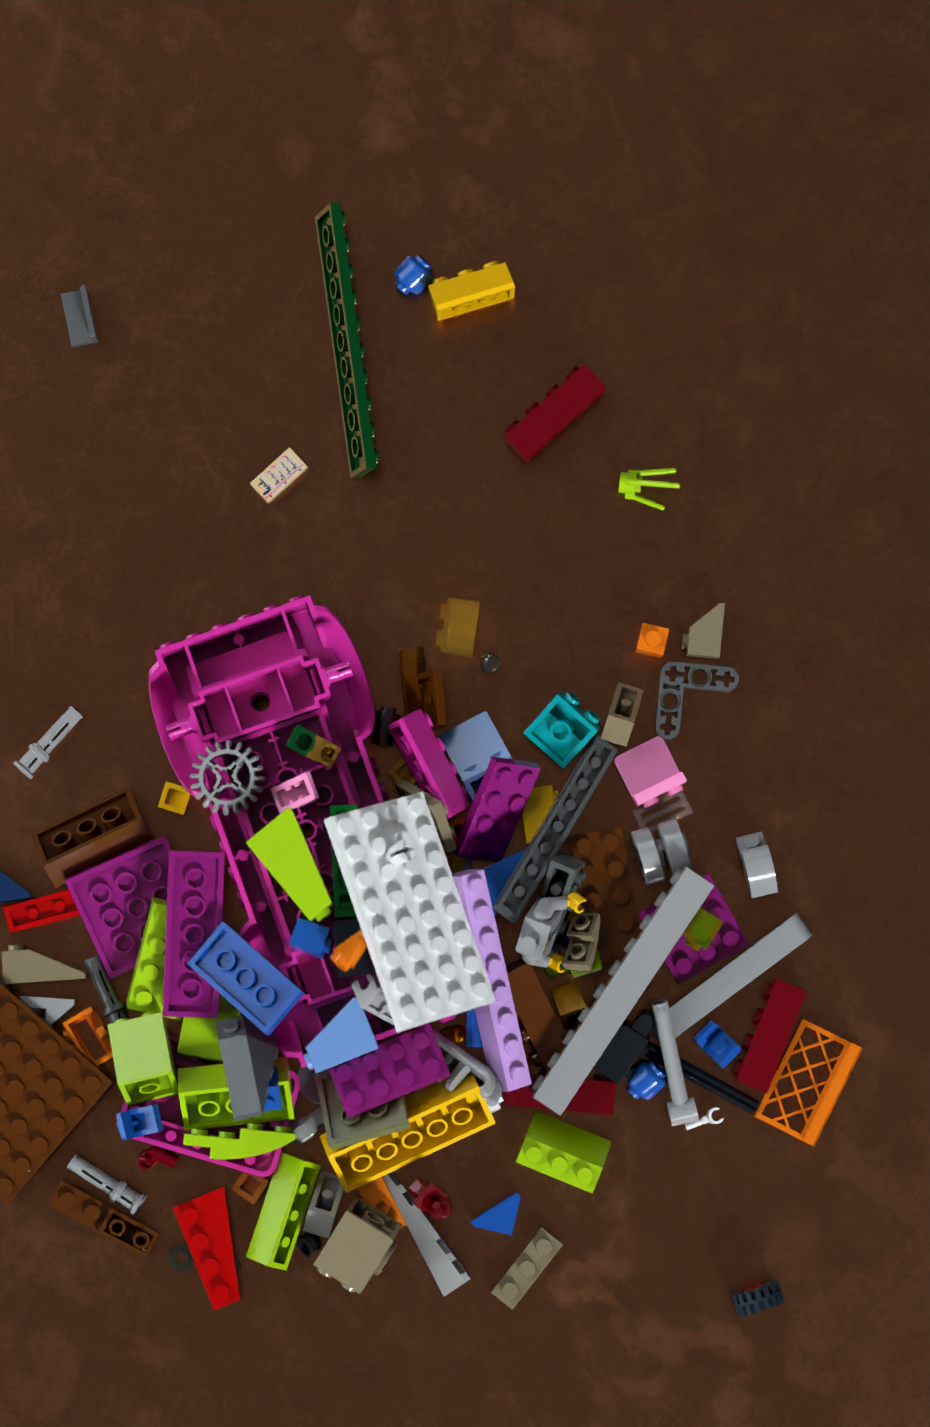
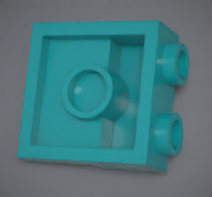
(563, 728)

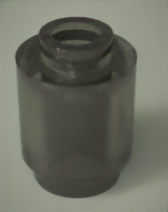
(381, 733)

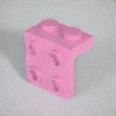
(649, 772)

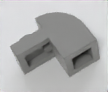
(757, 864)

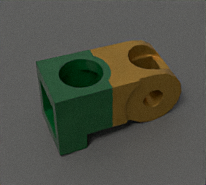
(312, 746)

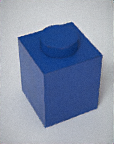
(311, 938)

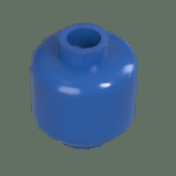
(413, 274)
(646, 1079)

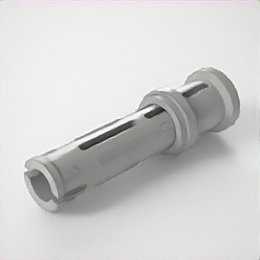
(39, 752)
(118, 1191)

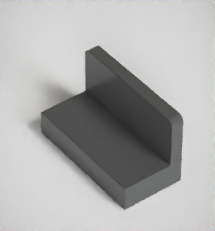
(79, 317)

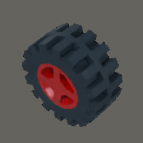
(758, 1298)

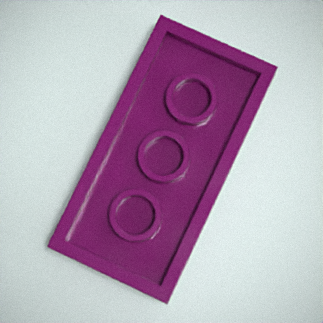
(496, 809)
(390, 1071)

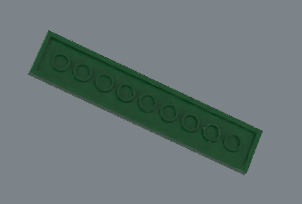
(345, 340)

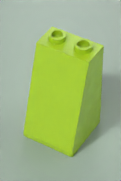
(290, 861)

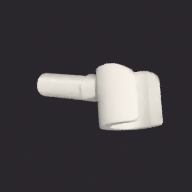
(704, 1120)

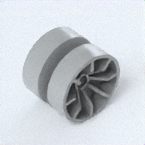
(668, 850)

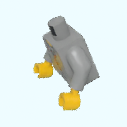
(541, 927)

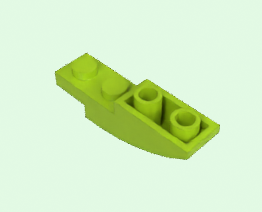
(252, 1141)

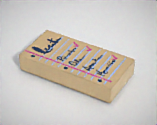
(278, 475)

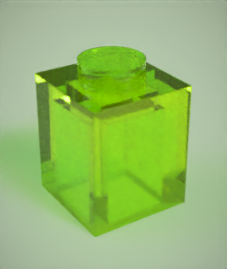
(701, 930)

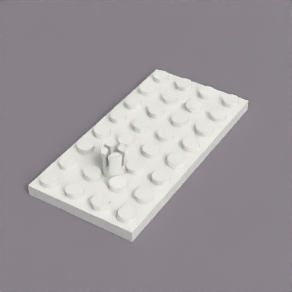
(409, 911)

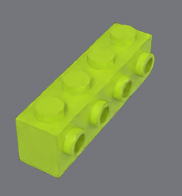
(272, 1240)

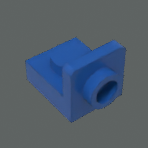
(717, 1044)

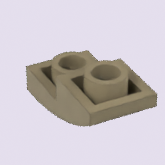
(583, 938)

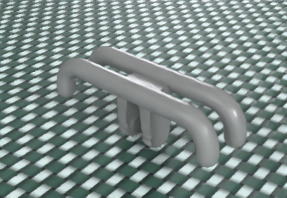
(466, 1063)

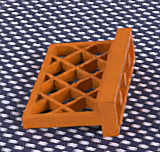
(830, 1092)

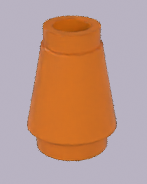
(349, 952)

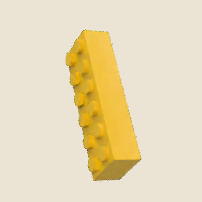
(435, 1120)

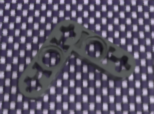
(677, 688)

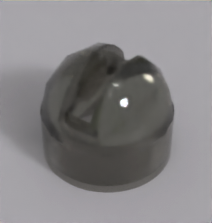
(489, 662)

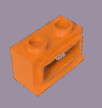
(98, 1028)

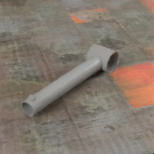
(681, 1108)

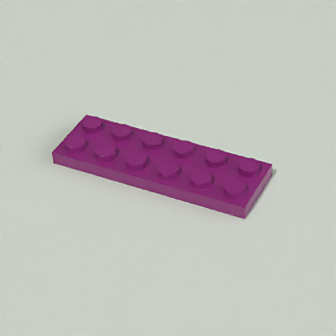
(191, 918)

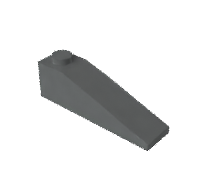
(247, 1064)

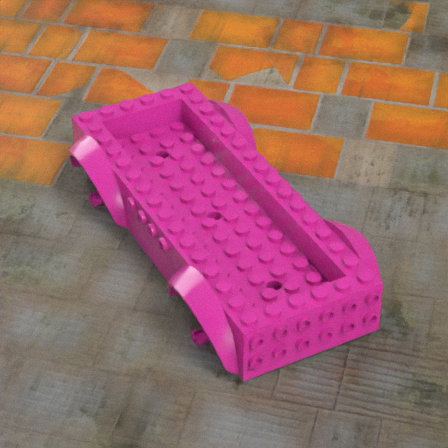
(206, 695)

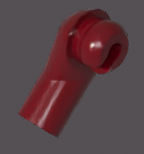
(154, 1156)

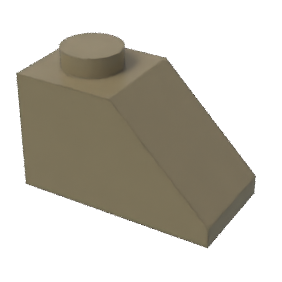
(705, 635)
(622, 714)

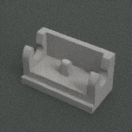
(372, 998)

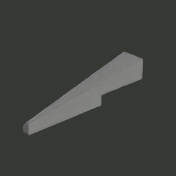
(441, 1261)

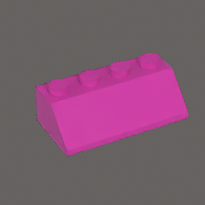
(427, 761)

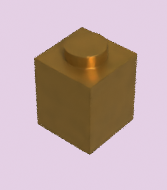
(568, 1004)

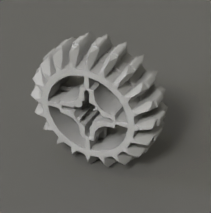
(212, 796)

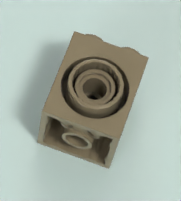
(358, 1246)

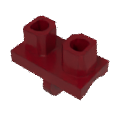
(430, 1199)

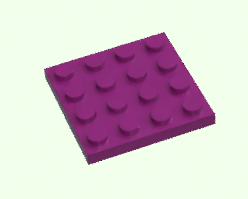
(117, 901)

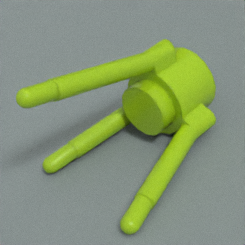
(631, 482)

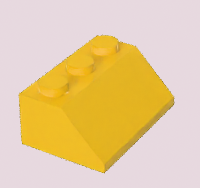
(471, 290)

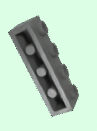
(562, 878)

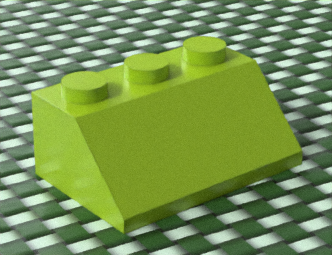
(563, 1151)

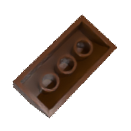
(91, 836)

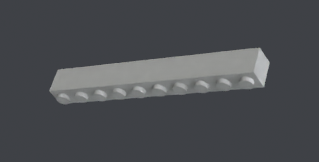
(622, 990)

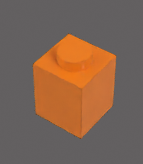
(652, 640)

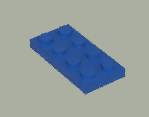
(245, 978)

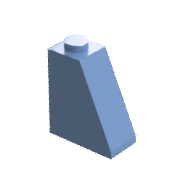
(342, 1039)

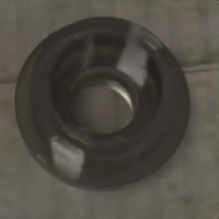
(180, 1267)

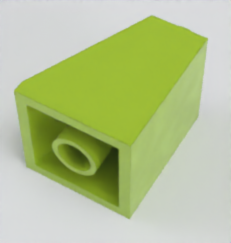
(143, 1058)

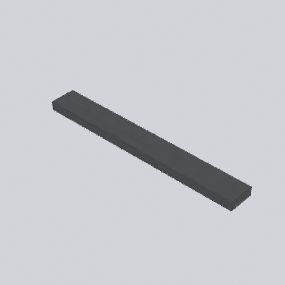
(554, 829)

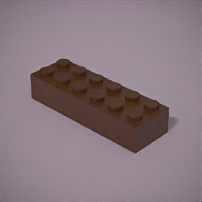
(608, 893)

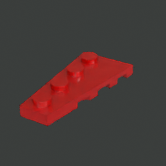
(211, 1245)

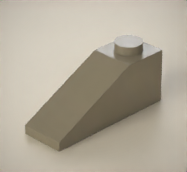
(32, 967)

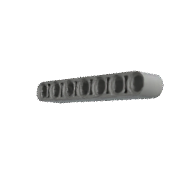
(737, 974)

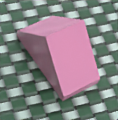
(295, 792)

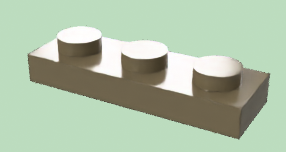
(526, 1268)

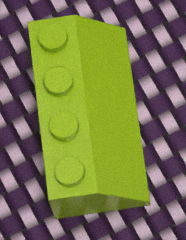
(207, 1101)

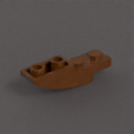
(103, 1218)

